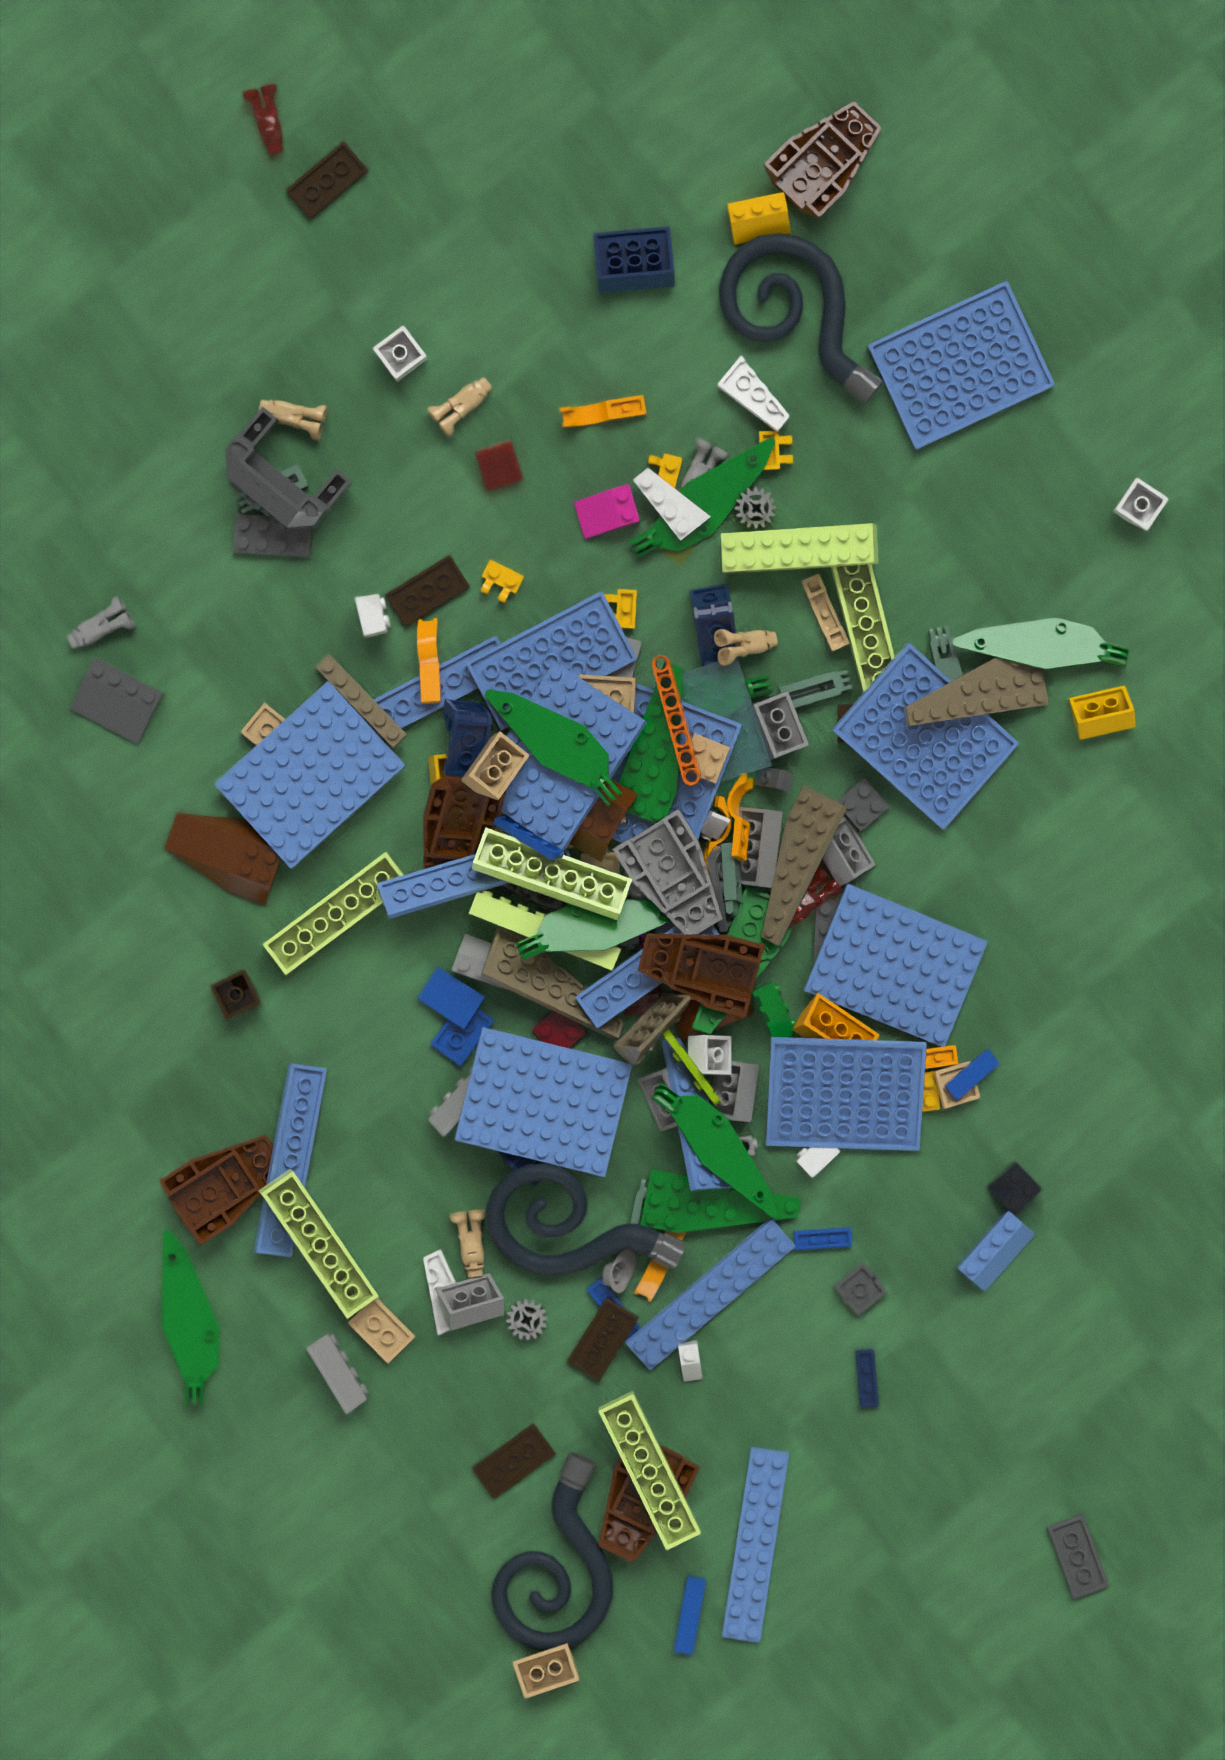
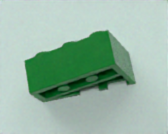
(774, 1010)

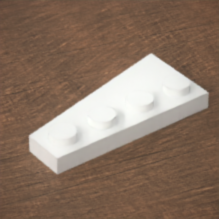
(752, 394)
(674, 507)
(438, 1276)

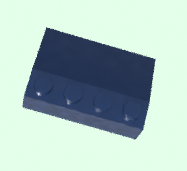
(634, 259)

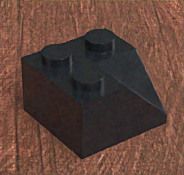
(1014, 1187)

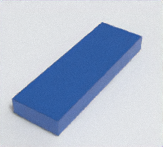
(971, 1074)
(823, 1238)

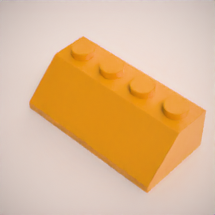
(828, 1021)

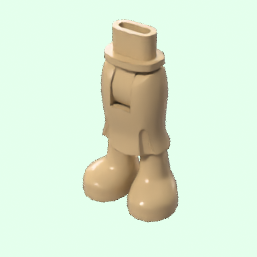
(462, 403)
(293, 416)
(746, 643)
(471, 1242)

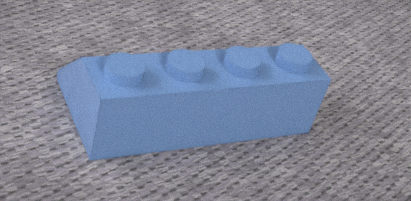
(995, 1250)

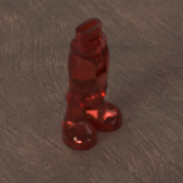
(267, 118)
(812, 899)

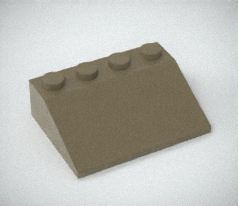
(650, 1026)

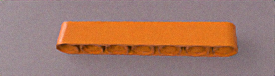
(676, 710)

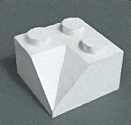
(400, 353)
(1140, 504)
(372, 615)
(711, 1054)

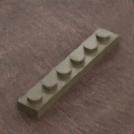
(361, 701)

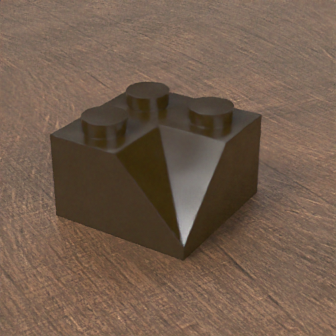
(236, 994)

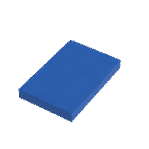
(451, 998)
(459, 1043)

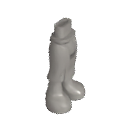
(697, 467)
(99, 625)

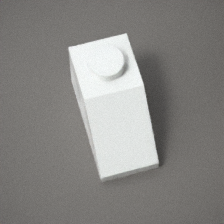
(714, 826)
(815, 1158)
(690, 1361)

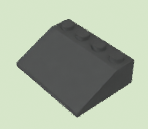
(116, 700)

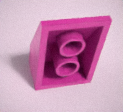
(607, 511)

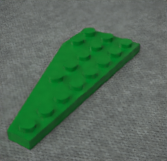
(652, 761)
(747, 926)
(675, 1208)

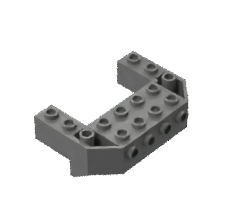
(270, 487)

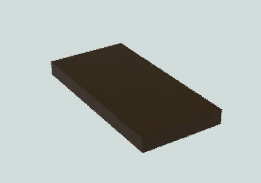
(327, 180)
(427, 590)
(603, 1339)
(513, 1460)

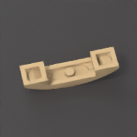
(825, 612)

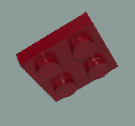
(558, 1030)

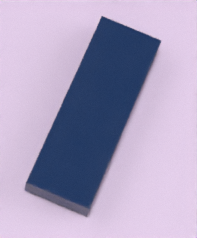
(867, 1378)

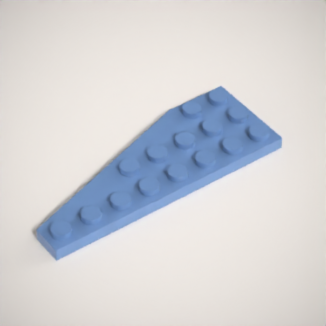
(682, 1084)

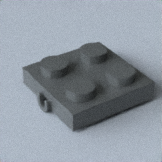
(863, 804)
(860, 1288)

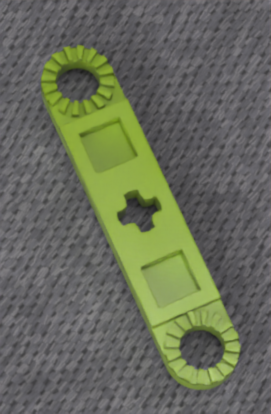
(680, 1055)

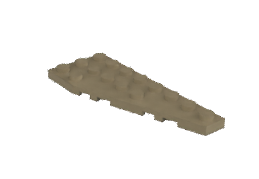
(988, 689)
(801, 851)
(539, 981)

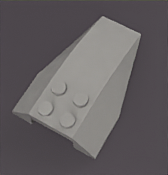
(672, 873)

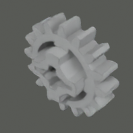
(749, 513)
(519, 1323)

